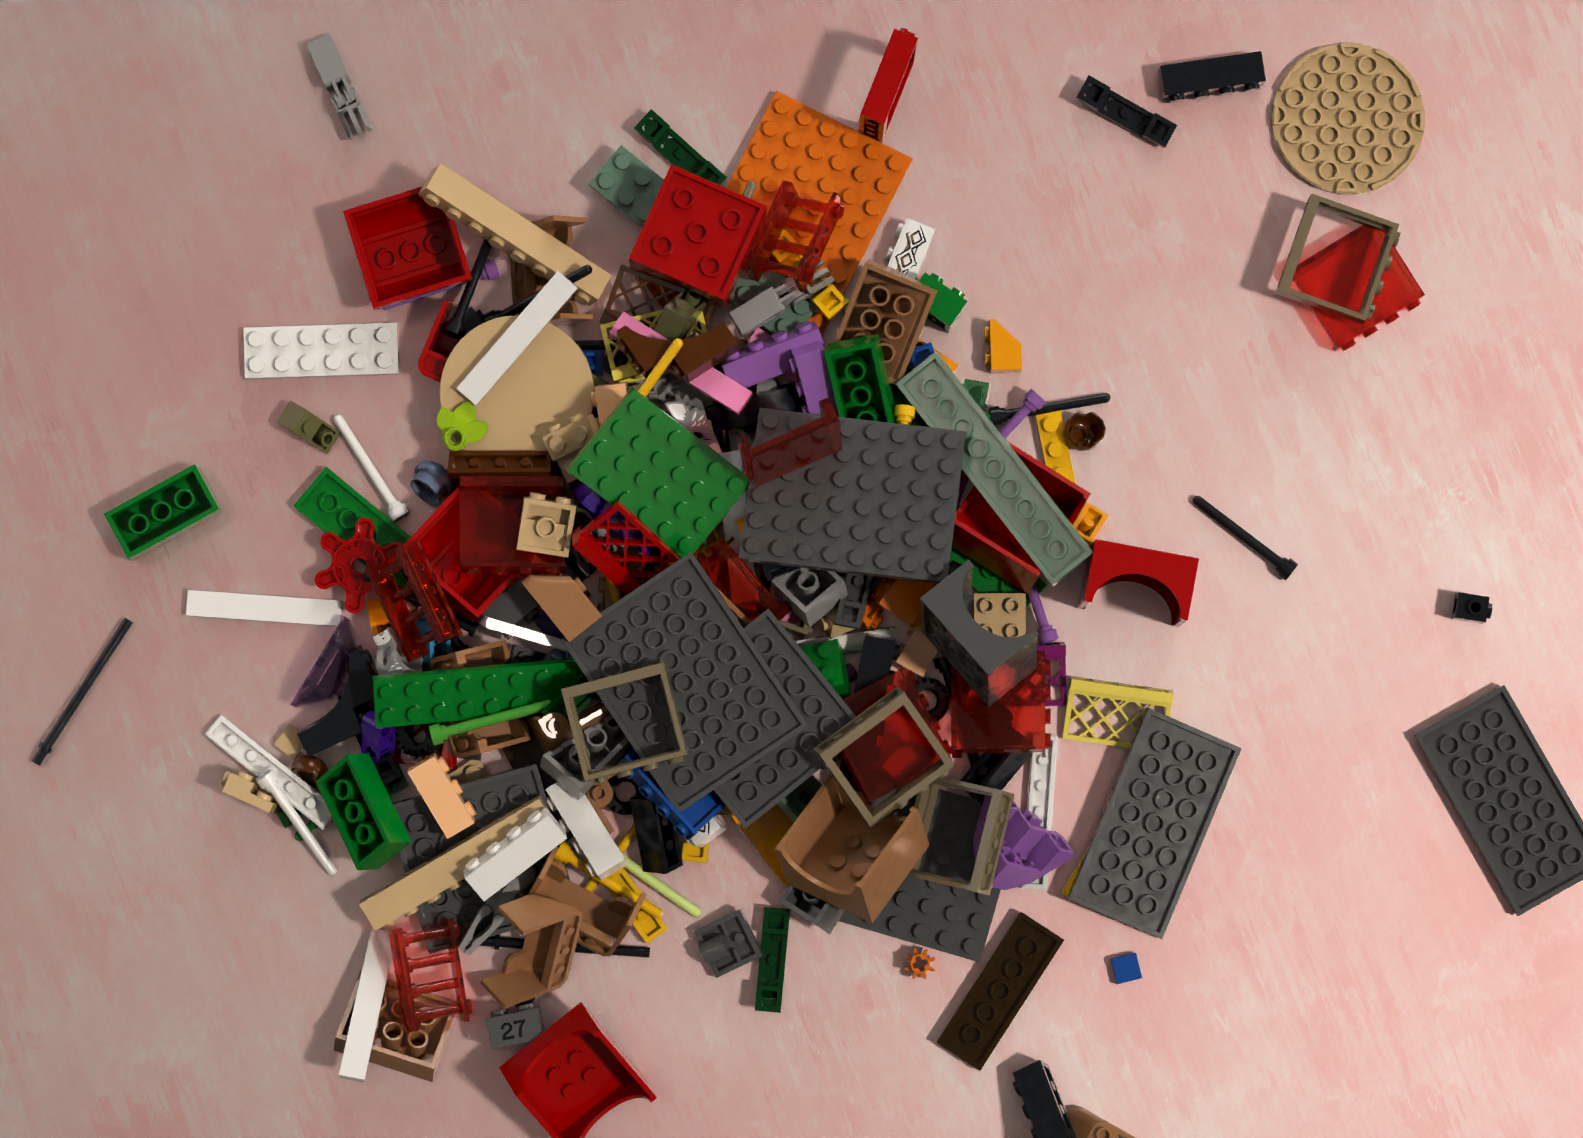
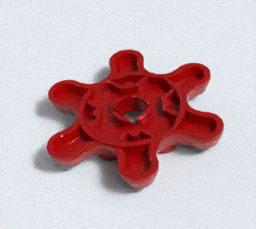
(343, 558)

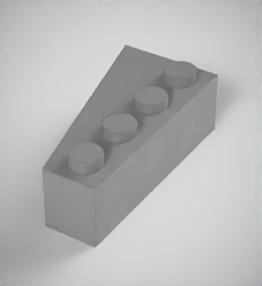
(605, 747)

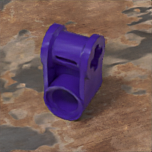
(376, 740)

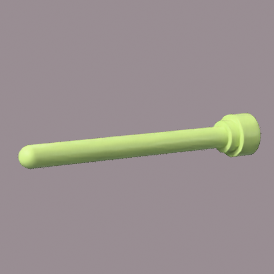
(662, 888)

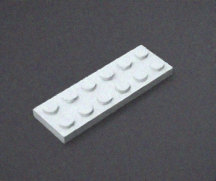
(321, 351)

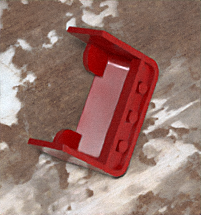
(437, 345)

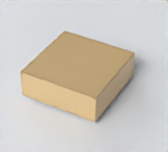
(290, 742)

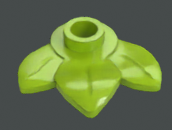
(462, 422)

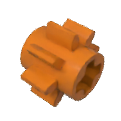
(872, 615)
(926, 967)

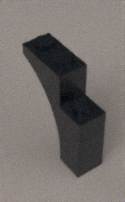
(345, 717)

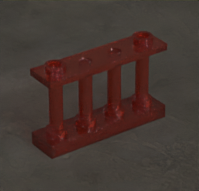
(777, 221)
(428, 592)
(404, 966)

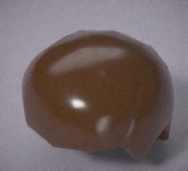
(1084, 431)
(309, 769)

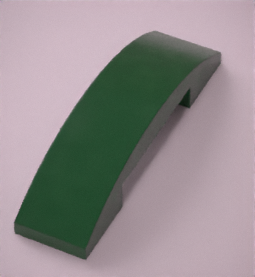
(676, 149)
(773, 960)

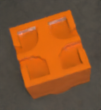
(901, 597)

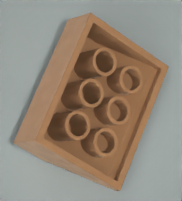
(890, 306)
(393, 1048)

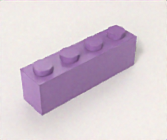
(769, 357)
(812, 375)

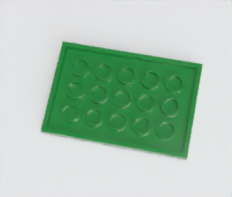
(659, 473)

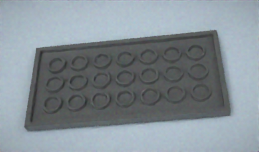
(1508, 798)
(1154, 823)

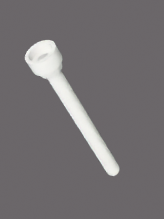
(395, 508)
(269, 782)

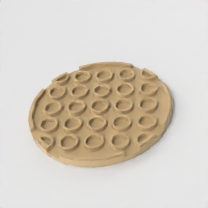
(1348, 118)
(536, 393)

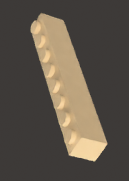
(510, 231)
(440, 872)

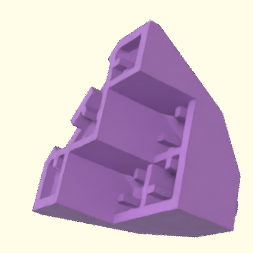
(1026, 849)

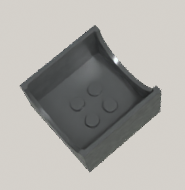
(981, 658)

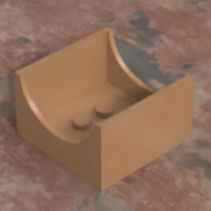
(846, 860)

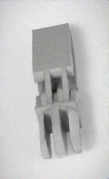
(333, 76)
(773, 302)
(491, 905)

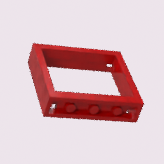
(888, 84)

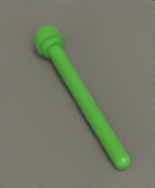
(440, 732)

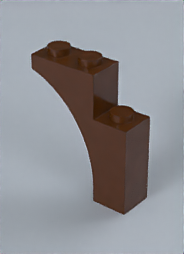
(691, 361)

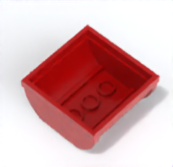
(405, 248)
(441, 545)

